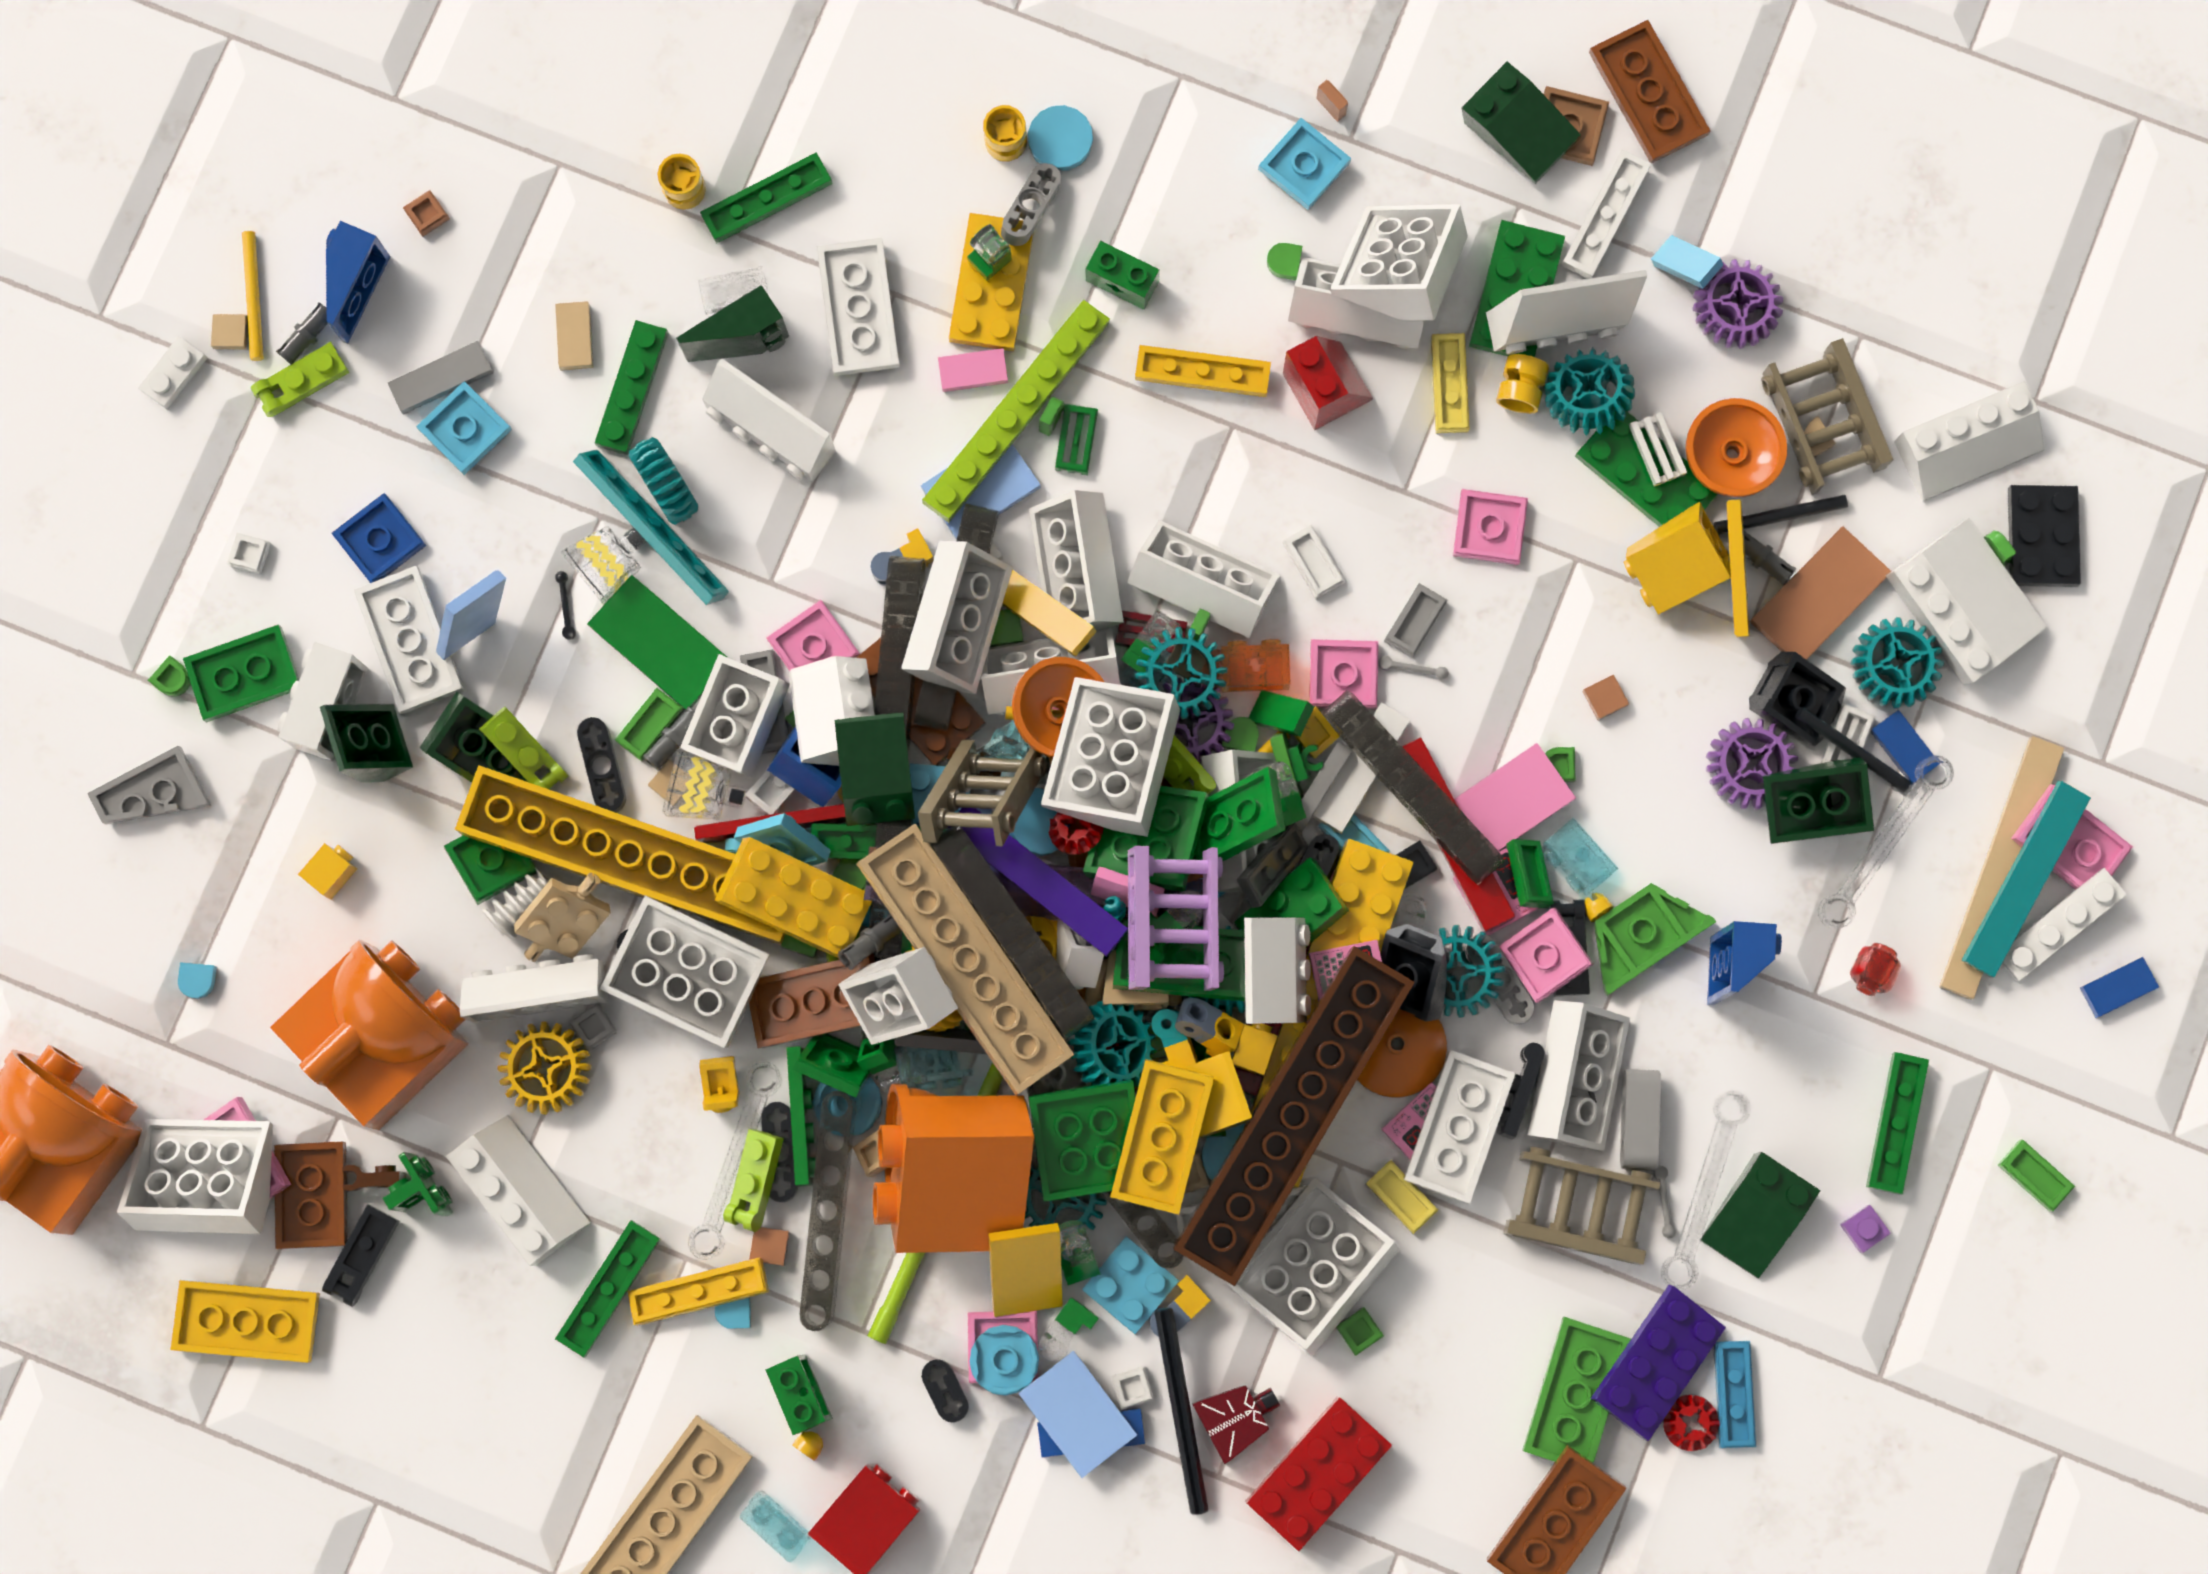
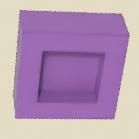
(1865, 1228)

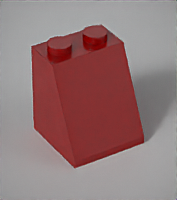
(1324, 380)
(865, 1520)

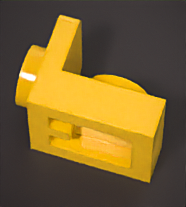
(1317, 732)

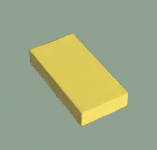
(1401, 1197)

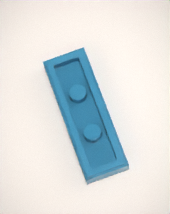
(1734, 1394)

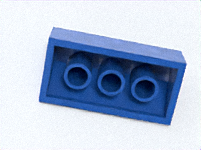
(1738, 956)

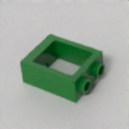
(790, 1384)

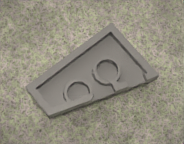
(150, 790)

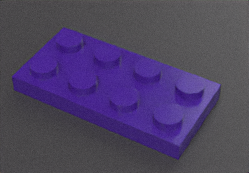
(1658, 1362)

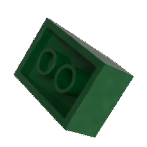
(1519, 122)
(740, 329)
(367, 741)
(461, 744)
(874, 769)
(1818, 801)
(1759, 1214)

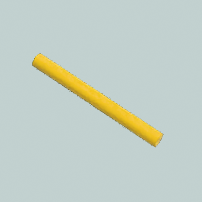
(252, 295)

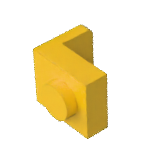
(719, 1084)

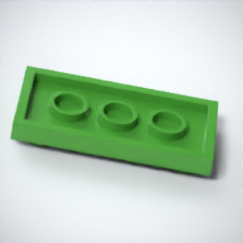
(1564, 1404)

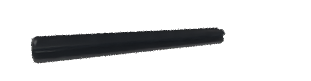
(1181, 1411)

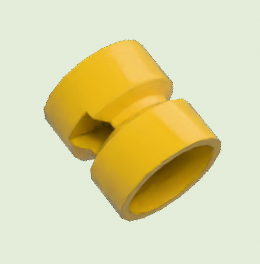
(1002, 126)
(681, 181)
(1521, 389)

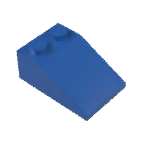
(352, 273)
(812, 780)

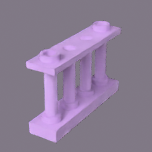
(1143, 935)

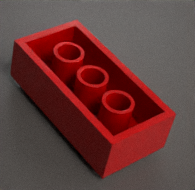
(1318, 1473)

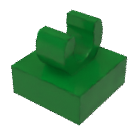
(1300, 762)

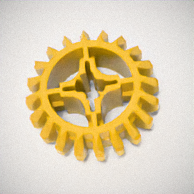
(535, 1040)

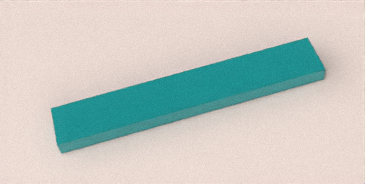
(651, 526)
(2026, 879)

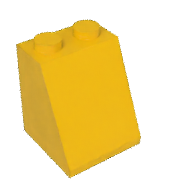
(1678, 560)
(1226, 1102)

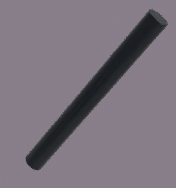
(1787, 513)
(1852, 749)

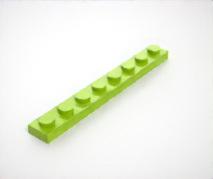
(1015, 411)

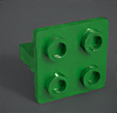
(406, 1193)

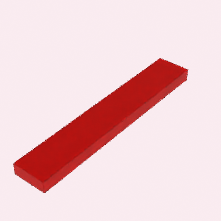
(723, 830)
(1486, 898)

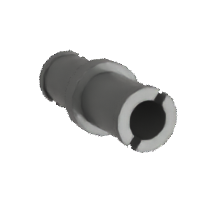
(304, 334)
(1765, 558)
(670, 741)
(869, 942)

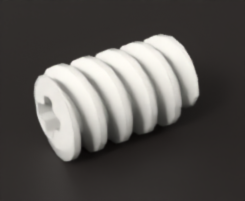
(507, 914)

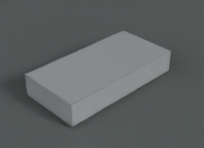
(1415, 620)

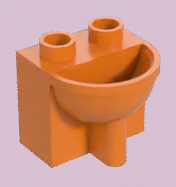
(372, 1032)
(59, 1138)
(952, 1169)

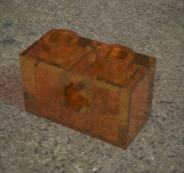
(1272, 674)

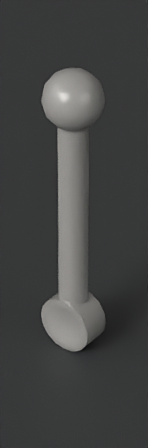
(1386, 663)
(1660, 1174)

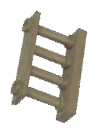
(1848, 392)
(960, 777)
(1558, 1232)

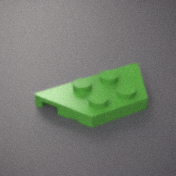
(1643, 933)

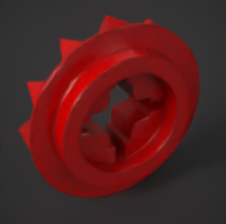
(1077, 843)
(1695, 1439)

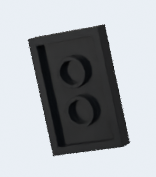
(2044, 535)

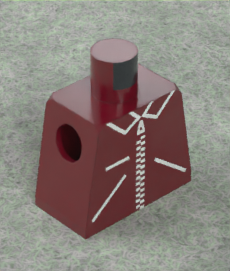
(1235, 1418)

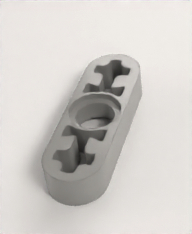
(1031, 217)
(1323, 782)
(1521, 996)

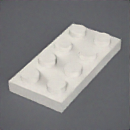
(858, 306)
(406, 640)
(1459, 1126)

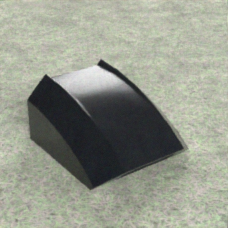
(1793, 684)
(1423, 960)

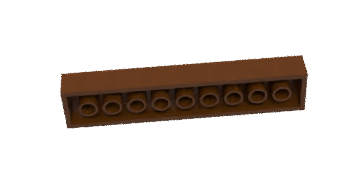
(1293, 1115)

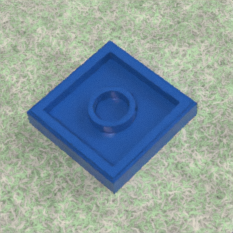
(378, 539)

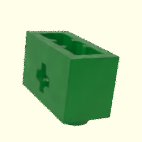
(1122, 275)

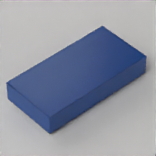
(1902, 745)
(2119, 987)

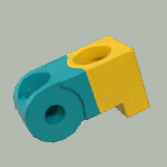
(1176, 1045)

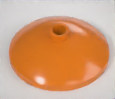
(1747, 430)
(1040, 689)
(1414, 1066)

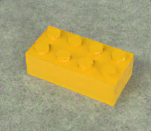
(793, 897)

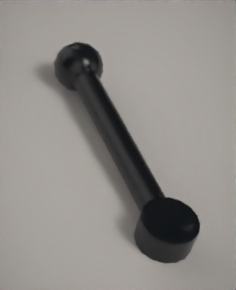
(567, 632)

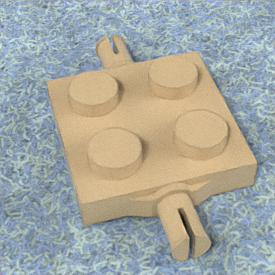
(562, 918)

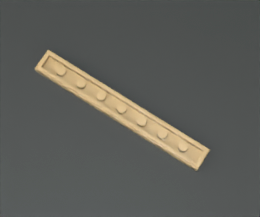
(2031, 781)

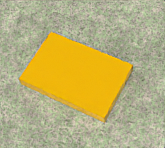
(1025, 1269)

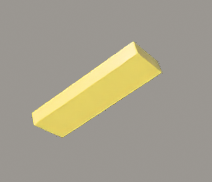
(1450, 383)

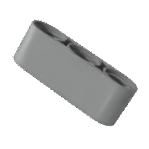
(1640, 1119)

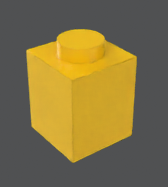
(328, 870)
(1254, 1048)

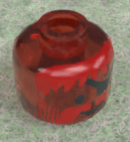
(1875, 969)

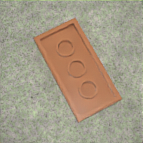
(1821, 595)

